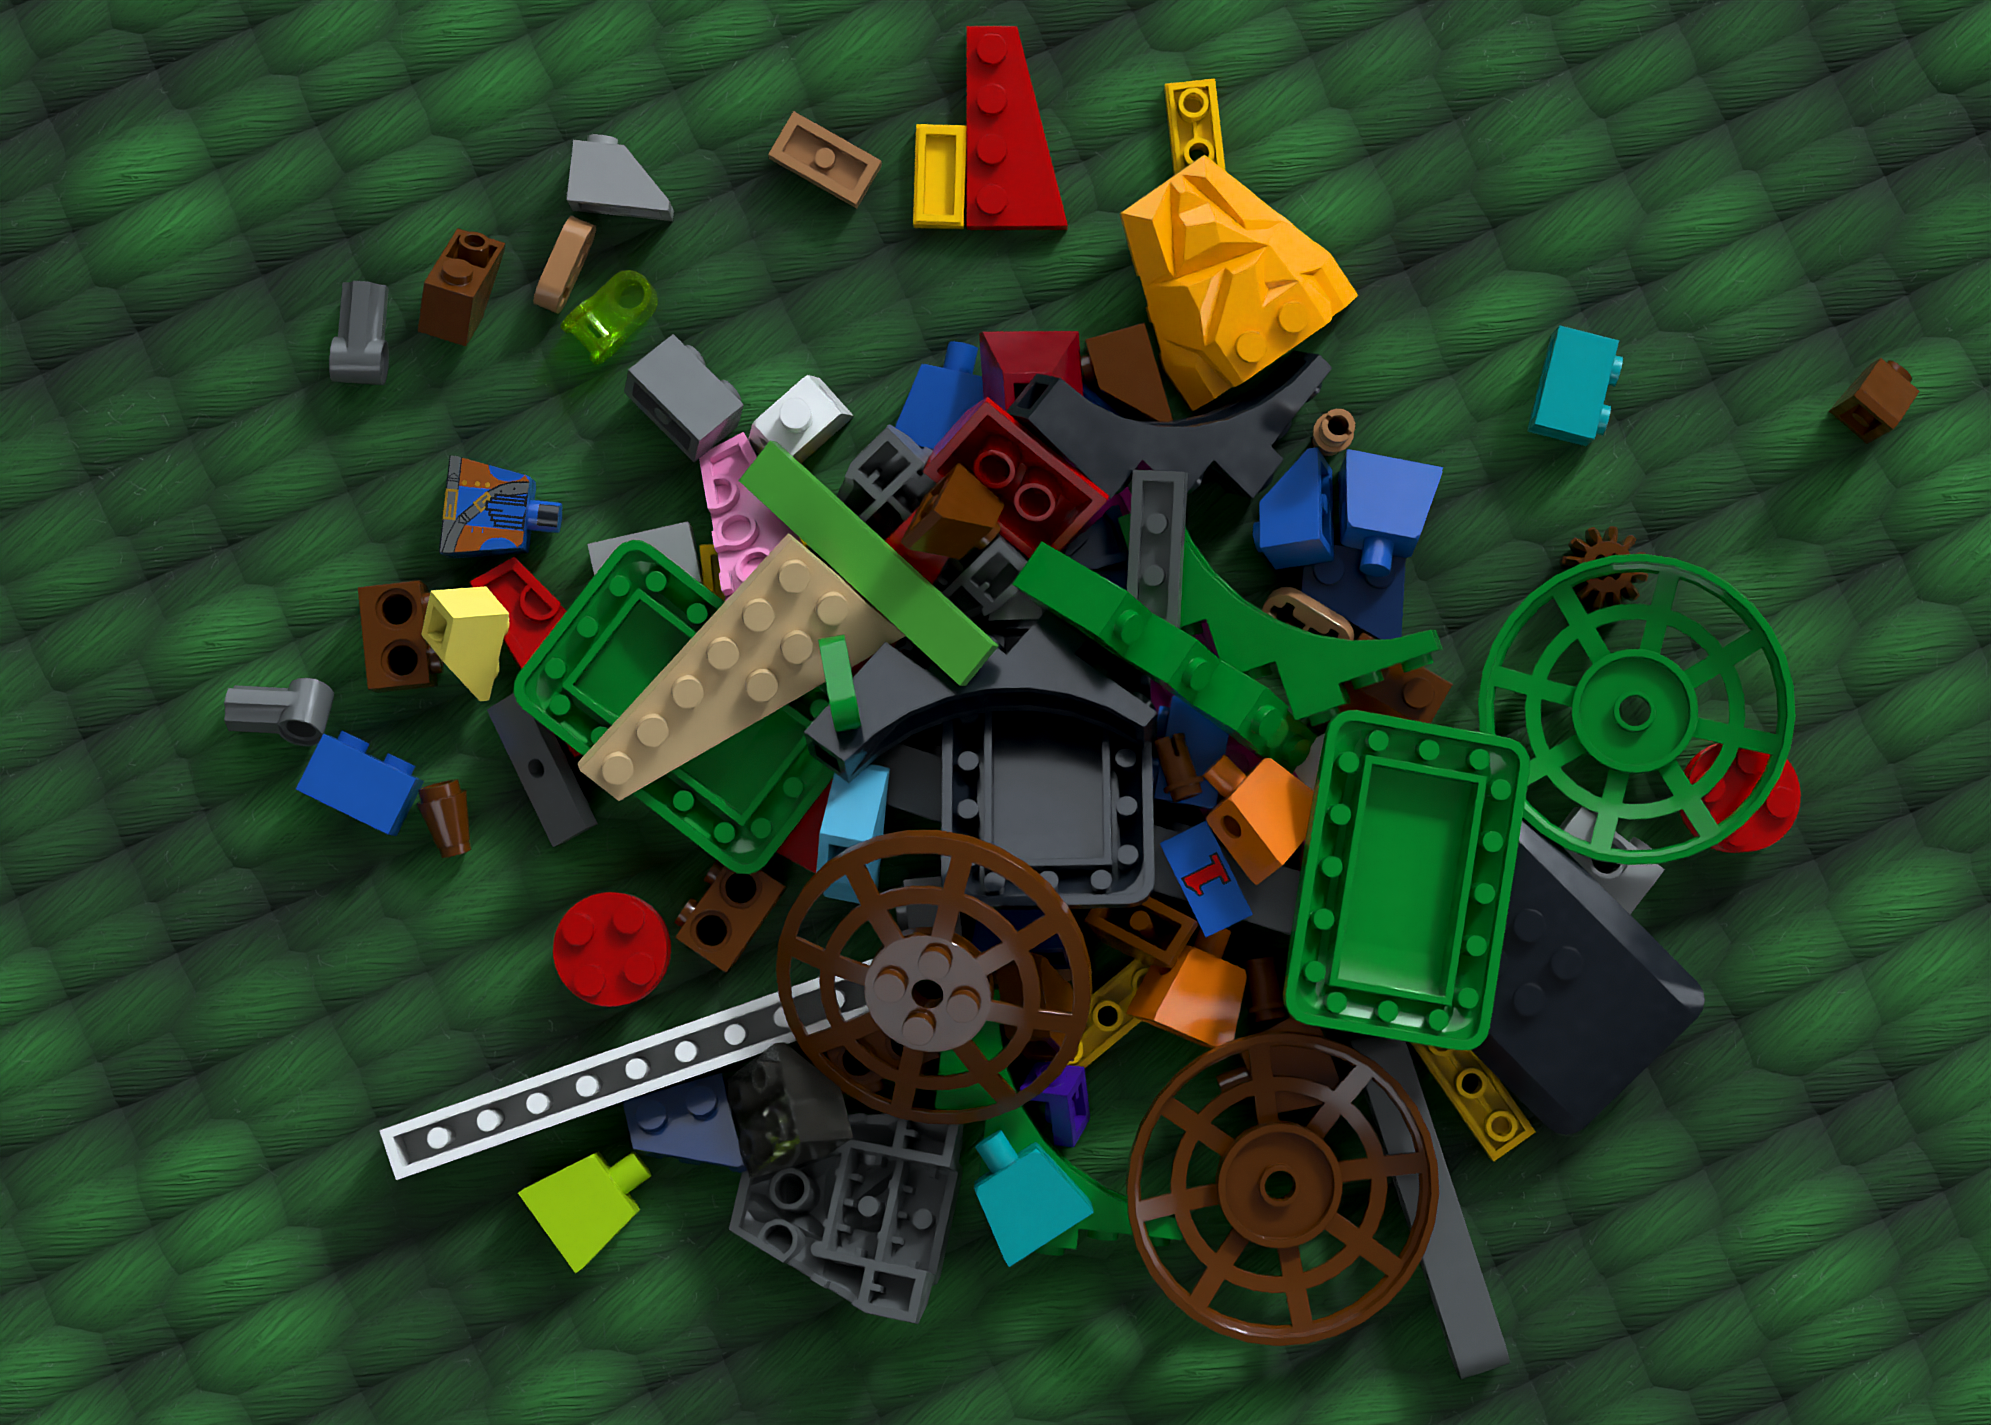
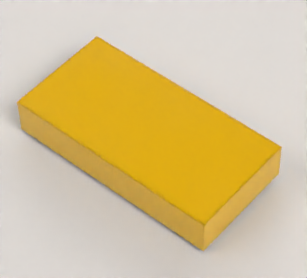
(939, 176)

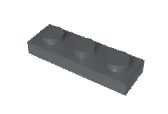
(1158, 541)

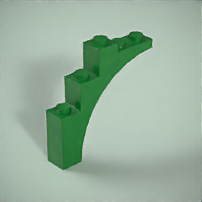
(1166, 656)
(1308, 663)
(1021, 1131)

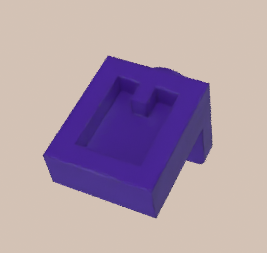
(1065, 1102)

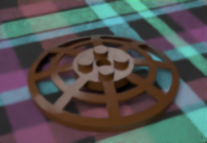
(936, 956)
(1300, 1213)

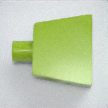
(586, 1204)

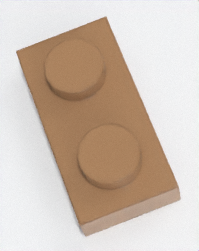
(825, 159)

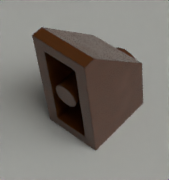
(1126, 373)
(1876, 400)
(954, 516)
(1144, 932)

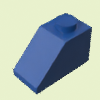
(1298, 515)

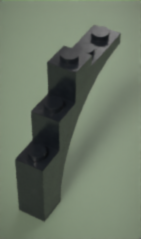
(1226, 442)
(1040, 673)

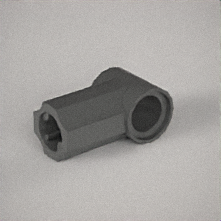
(360, 349)
(292, 712)

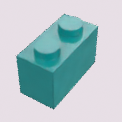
(1574, 386)

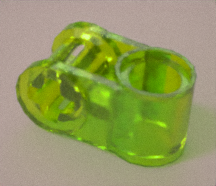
(608, 316)

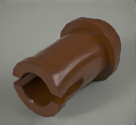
(1178, 768)
(1264, 989)

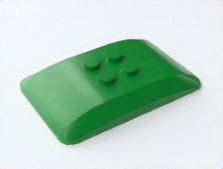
(606, 651)
(1406, 880)

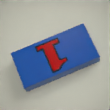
(1206, 879)

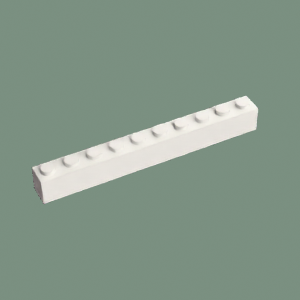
(609, 1078)

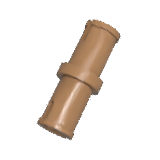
(1341, 423)

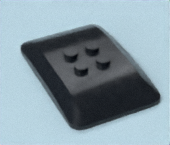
(1053, 795)
(1578, 991)

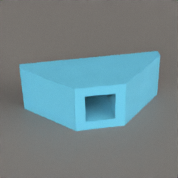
(852, 816)

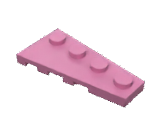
(741, 523)

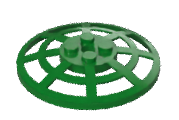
(1661, 685)

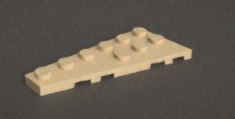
(738, 668)

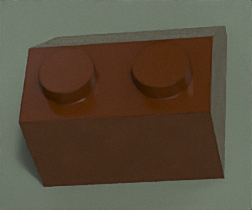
(1400, 695)

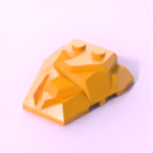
(1226, 280)

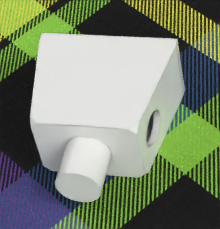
(800, 419)

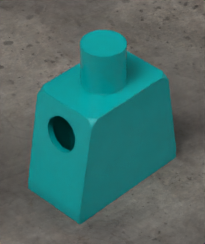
(1026, 1197)

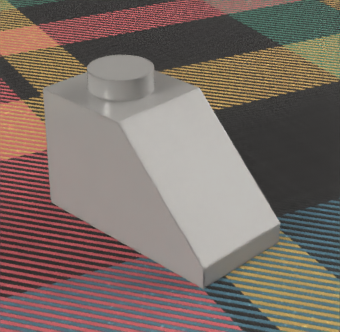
(612, 182)

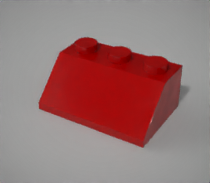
(1040, 489)

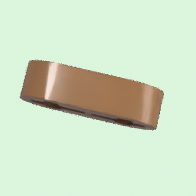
(564, 264)
(1309, 612)

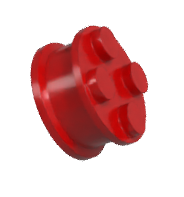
(1769, 821)
(612, 949)

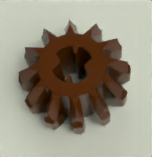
(1609, 588)

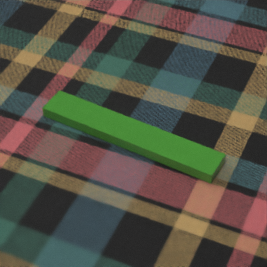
(868, 563)

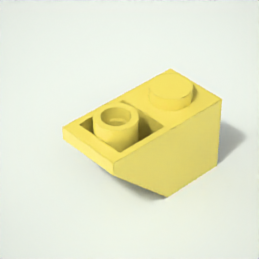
(467, 634)

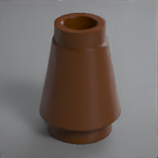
(446, 816)

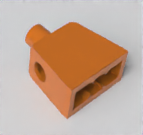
(1260, 814)
(1195, 996)

